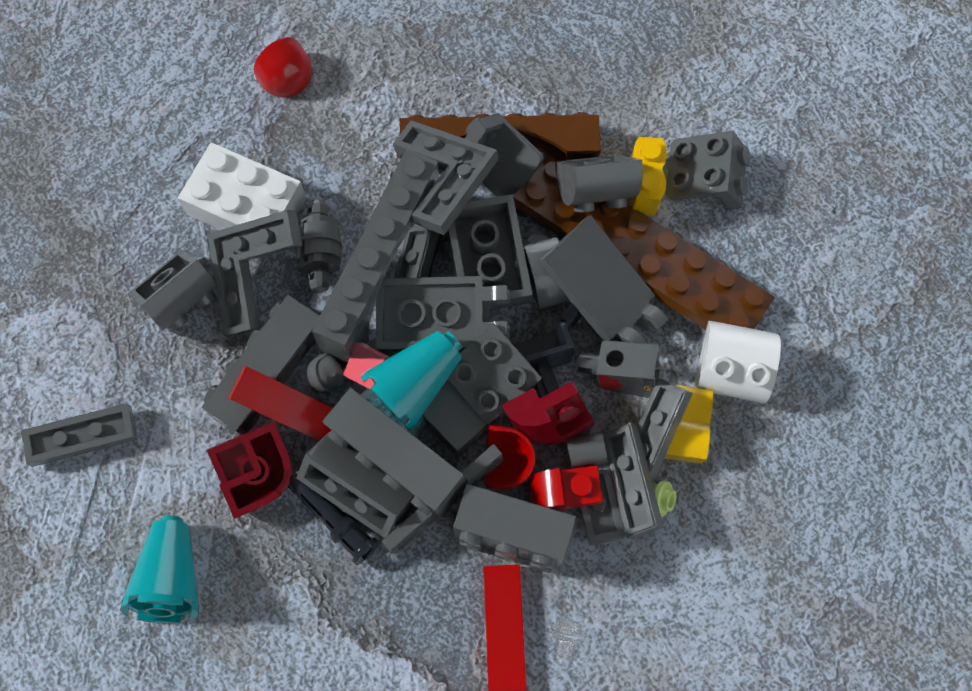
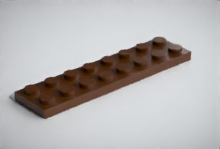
(667, 263)

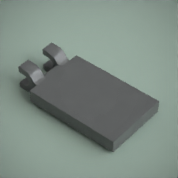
(602, 283)
(420, 306)

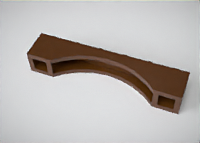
(558, 135)

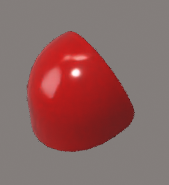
(283, 68)
(517, 454)

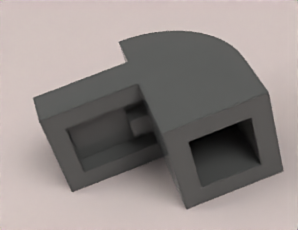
(543, 287)

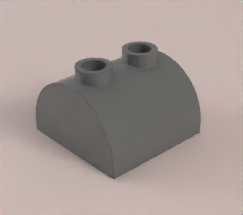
(599, 180)
(174, 291)

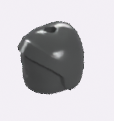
(325, 373)

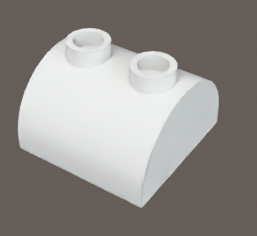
(738, 362)

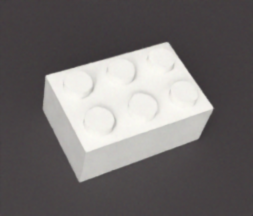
(236, 190)

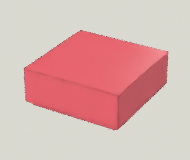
(361, 360)

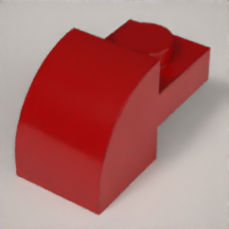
(566, 488)

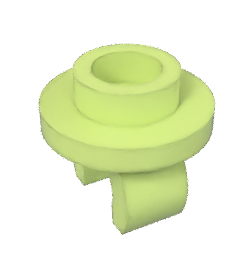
(665, 496)

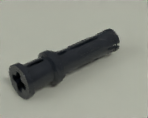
(343, 527)

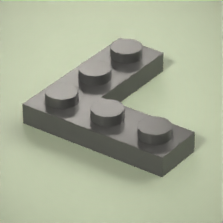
(464, 170)
(230, 257)

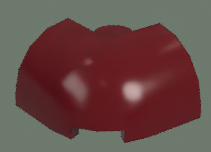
(551, 417)
(252, 468)

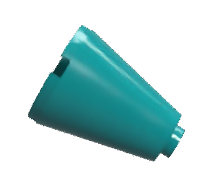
(415, 375)
(164, 575)

